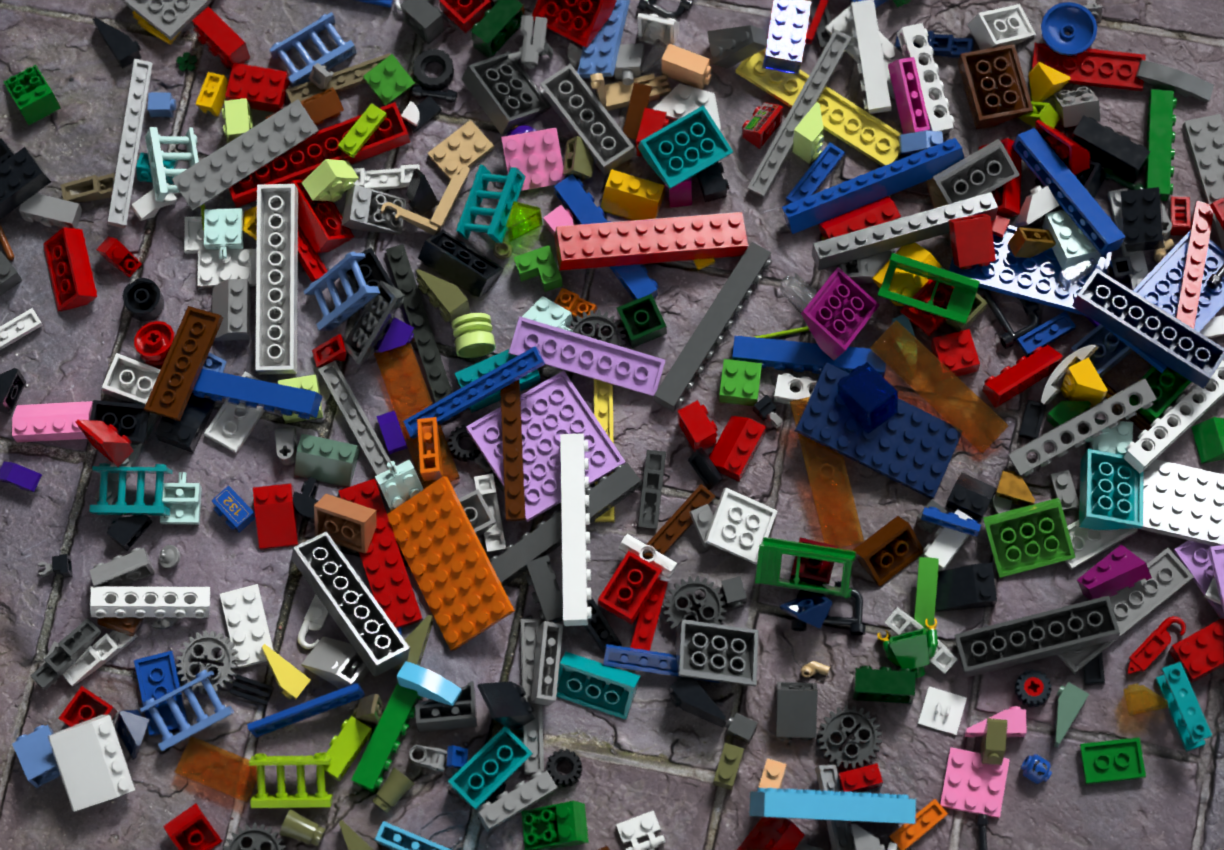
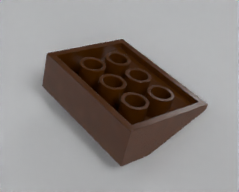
(994, 85)

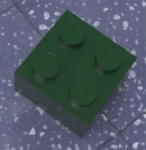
(641, 320)

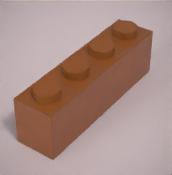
(322, 106)

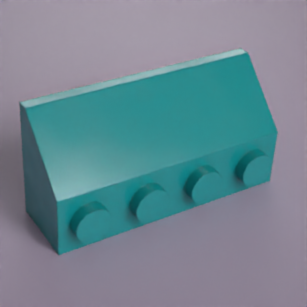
(596, 685)
(489, 768)

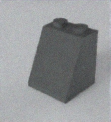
(796, 710)

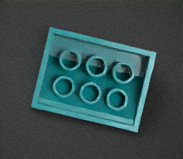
(685, 147)
(1109, 492)

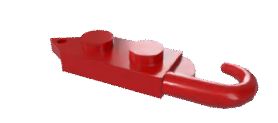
(1153, 645)

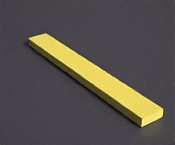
(604, 414)

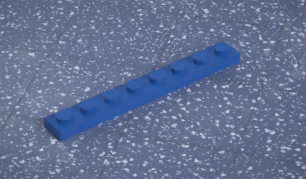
(478, 389)

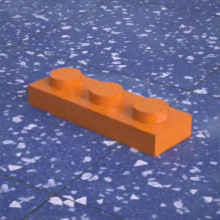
(924, 821)

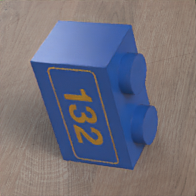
(234, 509)

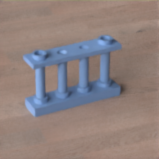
(328, 58)
(353, 301)
(203, 720)

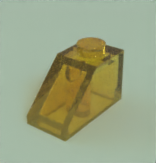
(1143, 700)

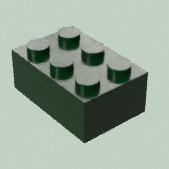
(497, 26)
(884, 685)

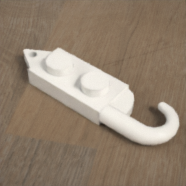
(314, 621)

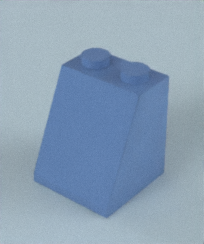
(37, 756)

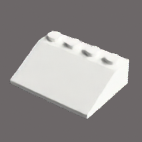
(91, 762)

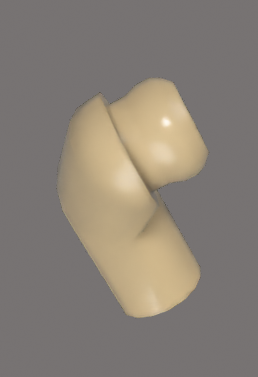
(1159, 254)
(814, 667)

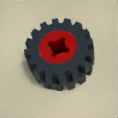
(1034, 695)

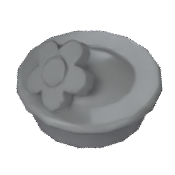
(169, 556)

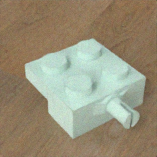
(223, 230)
(550, 313)
(1113, 439)
(399, 483)
(183, 501)

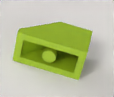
(1042, 112)

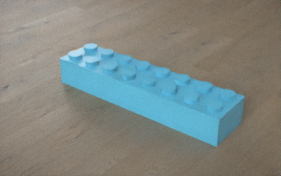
(832, 805)

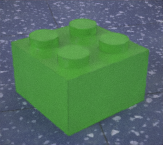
(388, 80)
(740, 382)

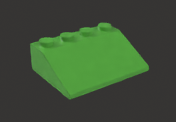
(1029, 537)

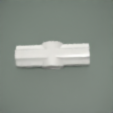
(659, 560)

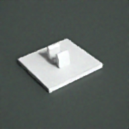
(942, 710)

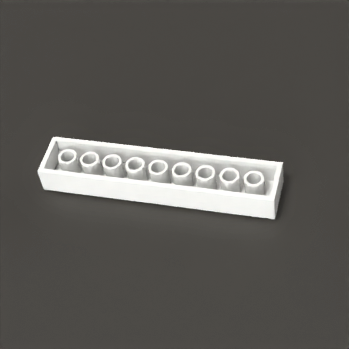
(276, 279)

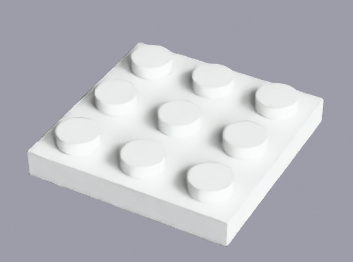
(740, 525)

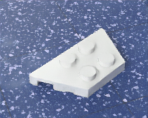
(686, 99)

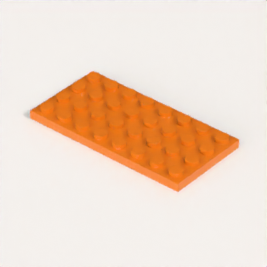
(449, 563)

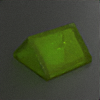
(522, 220)

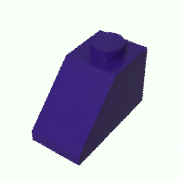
(395, 335)

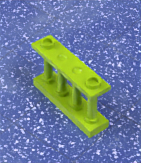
(282, 798)

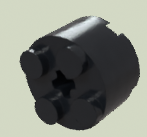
(135, 301)

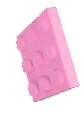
(536, 156)
(973, 785)

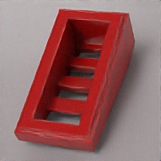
(1180, 227)

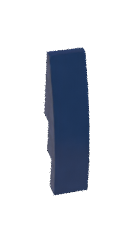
(945, 44)

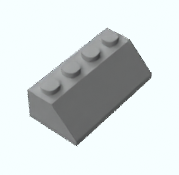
(977, 173)

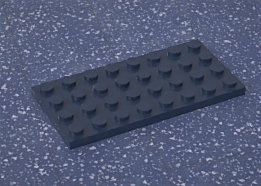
(905, 448)

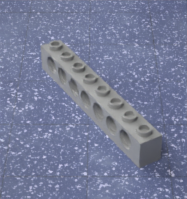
(1019, 456)

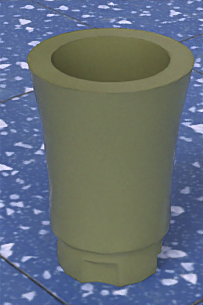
(392, 790)
(301, 829)

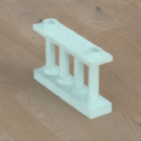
(156, 158)

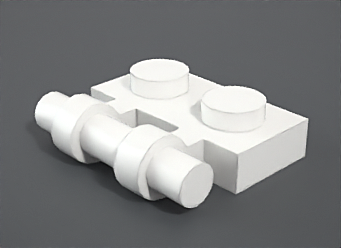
(638, 828)

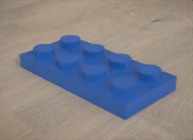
(156, 678)

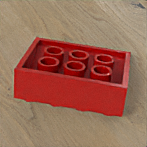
(575, 18)

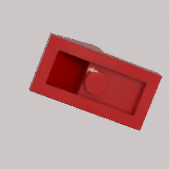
(330, 351)

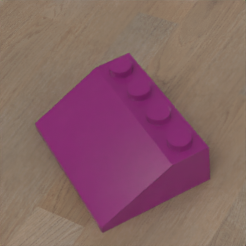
(838, 313)

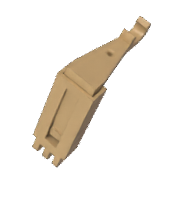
(618, 95)
(442, 210)

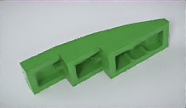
(926, 590)

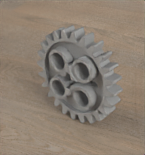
(211, 644)

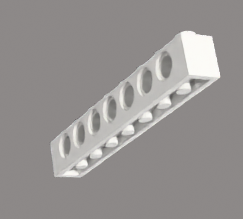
(1141, 459)

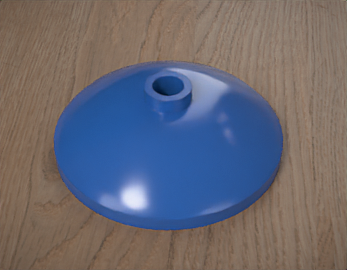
(1069, 18)

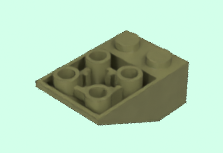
(443, 295)

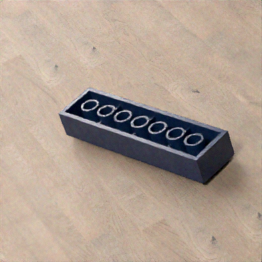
(1149, 328)

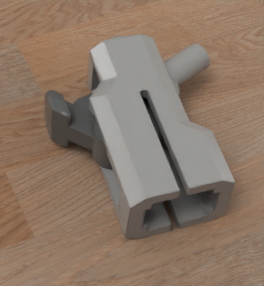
(533, 45)

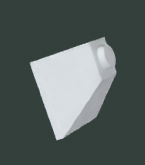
(1036, 205)

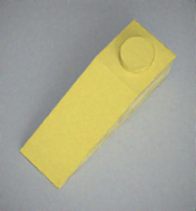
(286, 675)

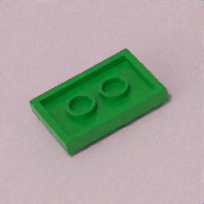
(1112, 760)

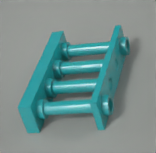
(509, 194)
(139, 506)
(1183, 707)

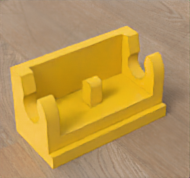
(212, 93)

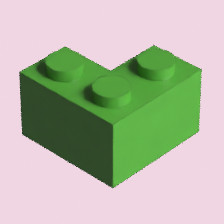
(541, 264)

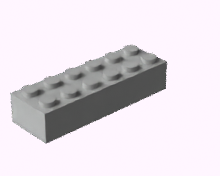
(587, 119)

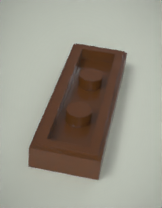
(638, 102)

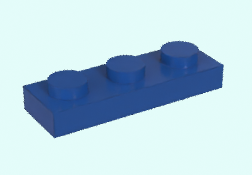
(1046, 333)
(951, 521)

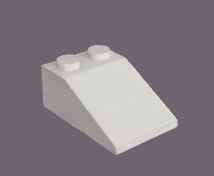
(654, 27)
(1001, 27)
(130, 380)

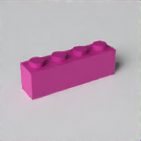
(908, 95)

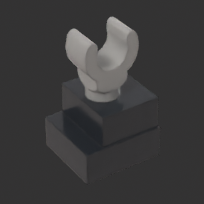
(766, 409)
(60, 565)

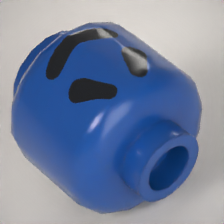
(1036, 768)

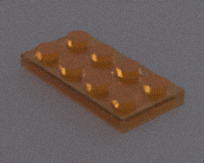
(217, 769)

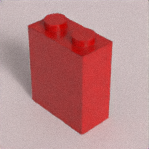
(972, 241)

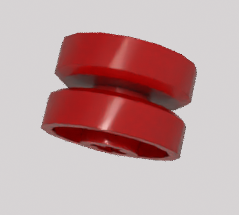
(154, 342)

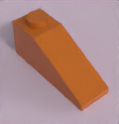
(429, 449)

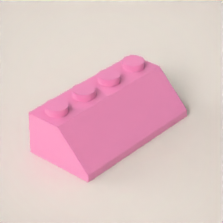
(49, 421)

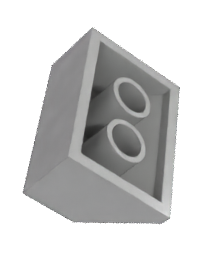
(232, 302)
(123, 569)

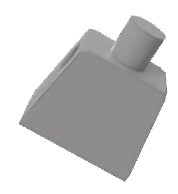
(629, 62)

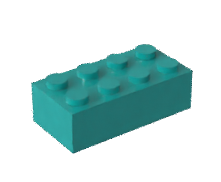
(481, 368)

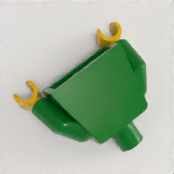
(912, 649)

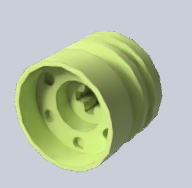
(473, 335)

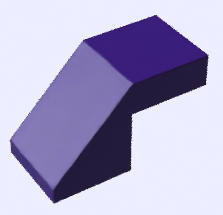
(391, 432)
(19, 476)

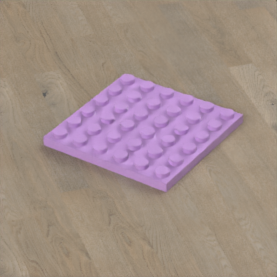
(546, 413)

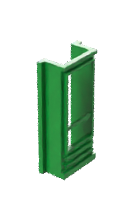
(961, 298)
(771, 557)

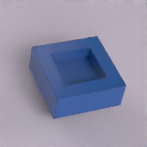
(456, 756)

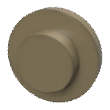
(502, 250)

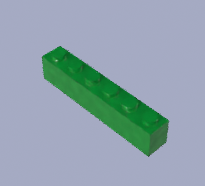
(1160, 141)
(386, 739)

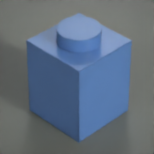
(161, 104)

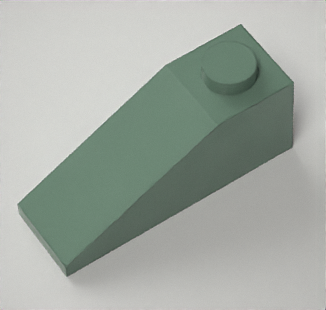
(1067, 707)

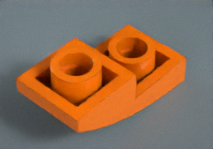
(573, 303)

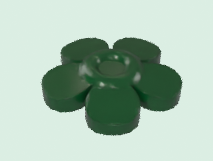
(186, 61)

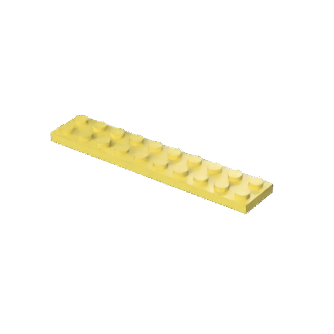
(838, 114)

